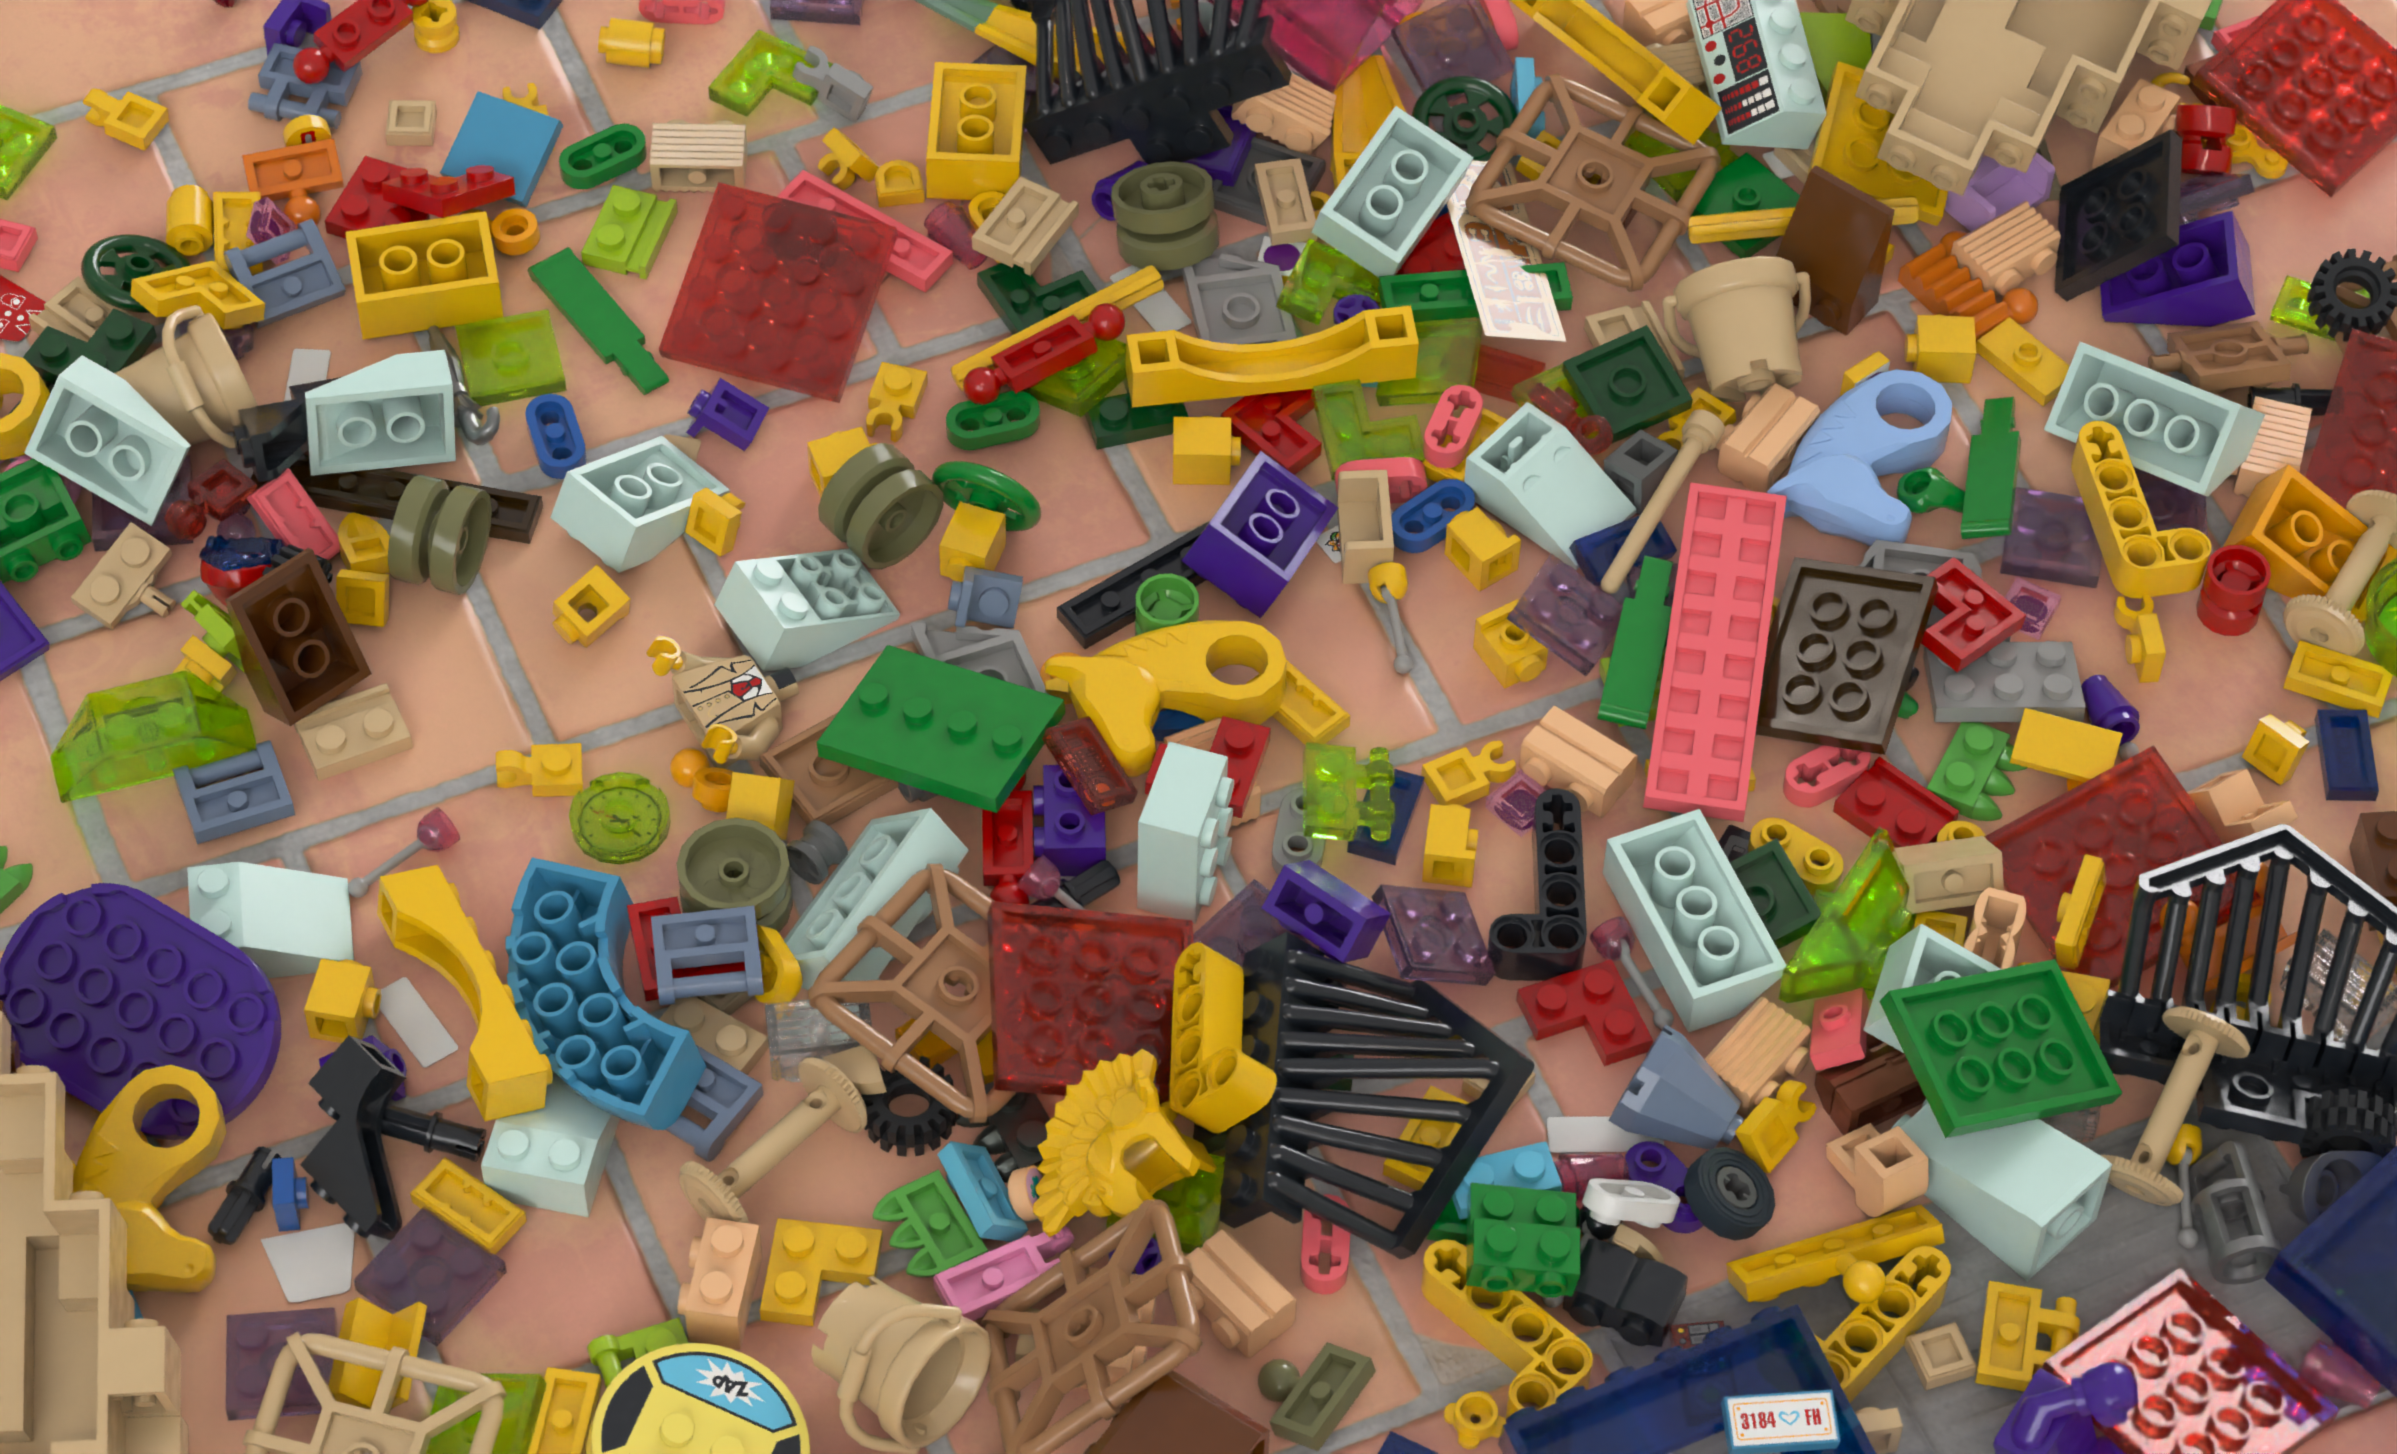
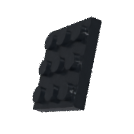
(2119, 215)

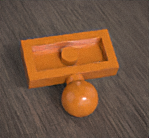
(294, 174)

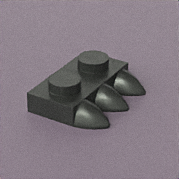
(1013, 1131)

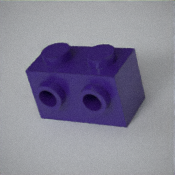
(1069, 833)
(1325, 911)

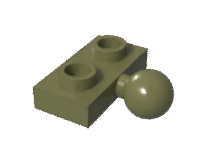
(1318, 1398)

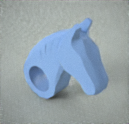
(1850, 446)

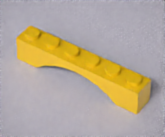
(1626, 64)
(1182, 368)
(428, 922)

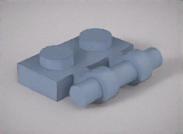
(280, 79)

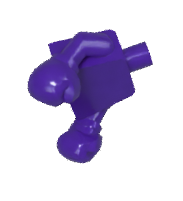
(2057, 1415)

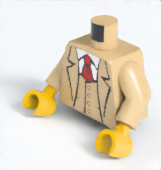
(725, 700)

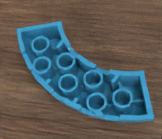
(572, 992)

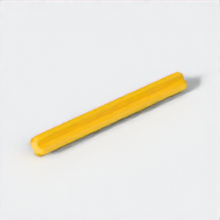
(1775, 222)
(1122, 294)

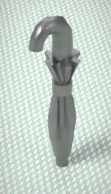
(465, 409)

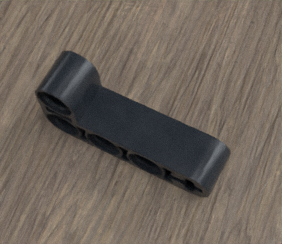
(1551, 925)

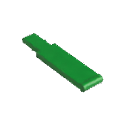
(597, 318)
(1992, 473)
(1638, 648)

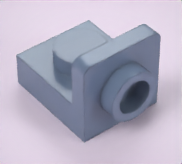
(985, 597)

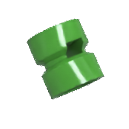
(1165, 602)

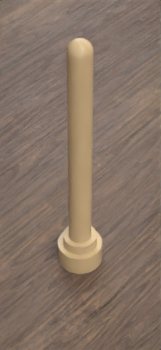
(1700, 434)

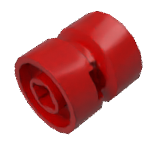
(2210, 124)
(2233, 590)

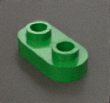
(599, 156)
(992, 421)

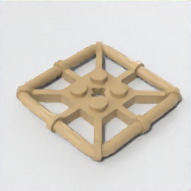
(360, 1430)

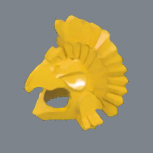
(1112, 1145)

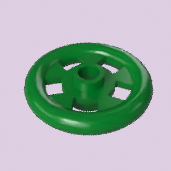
(987, 489)

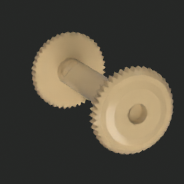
(2329, 619)
(2204, 1038)
(829, 1097)

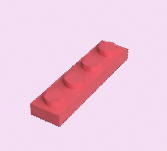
(913, 256)

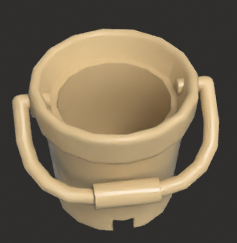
(1742, 323)
(193, 379)
(902, 1361)

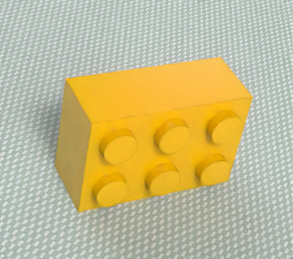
(424, 275)

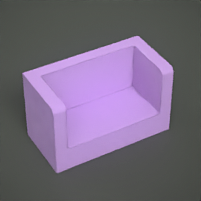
(1999, 189)

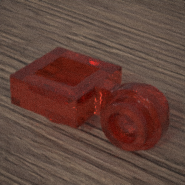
(1562, 408)
(216, 491)

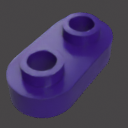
(1668, 1174)

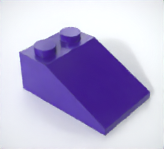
(2192, 284)
(1260, 534)

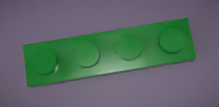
(1450, 295)

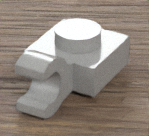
(837, 87)

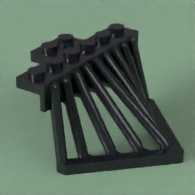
(1153, 96)
(1288, 1033)
(2284, 1066)

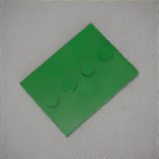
(941, 728)
(2000, 1048)

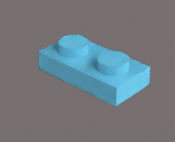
(1521, 87)
(1518, 1167)
(981, 1191)

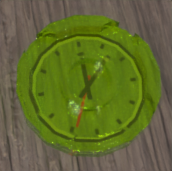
(619, 818)

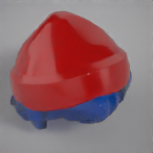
(235, 563)

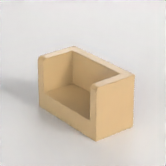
(1363, 523)
(1950, 872)

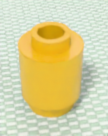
(632, 43)
(189, 220)

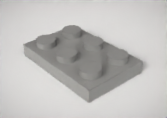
(2007, 682)

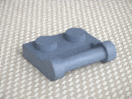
(292, 285)
(238, 801)
(706, 940)
(722, 1096)

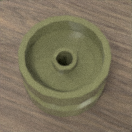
(1165, 215)
(880, 506)
(439, 534)
(735, 867)

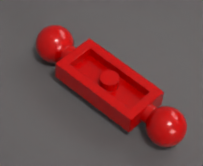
(352, 36)
(1044, 354)
(1008, 845)

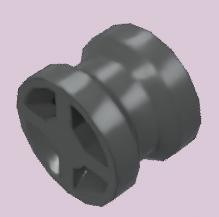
(816, 852)

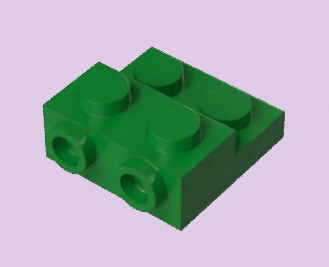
(36, 521)
(1522, 1240)

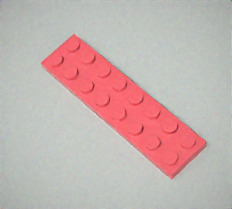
(1715, 652)

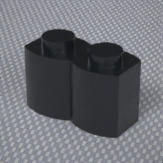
(1626, 1293)

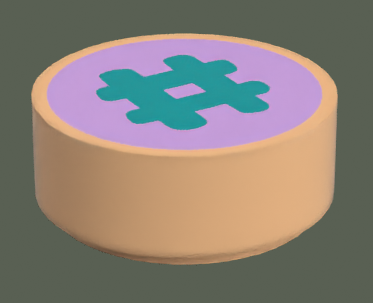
(1022, 1191)

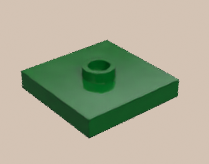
(1746, 187)

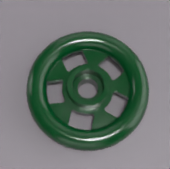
(1477, 93)
(117, 288)

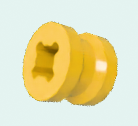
(436, 26)

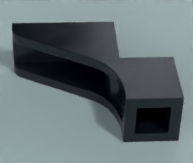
(274, 433)
(351, 1158)

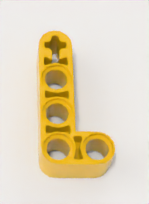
(2134, 551)
(1208, 1071)
(1497, 1329)
(1882, 1334)

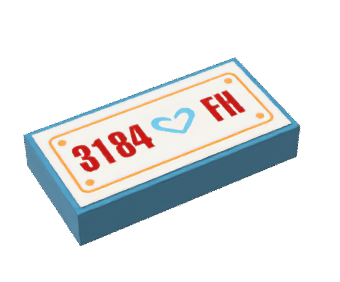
(1780, 1422)

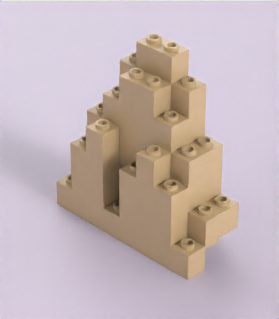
(1998, 71)
(71, 1352)

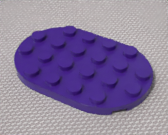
(130, 986)

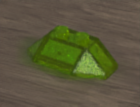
(145, 732)
(1853, 927)

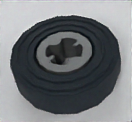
(1729, 1193)

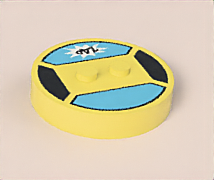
(697, 1403)

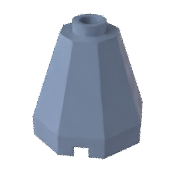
(1678, 1097)

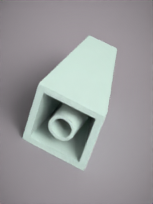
(2012, 1186)

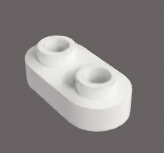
(1630, 1201)

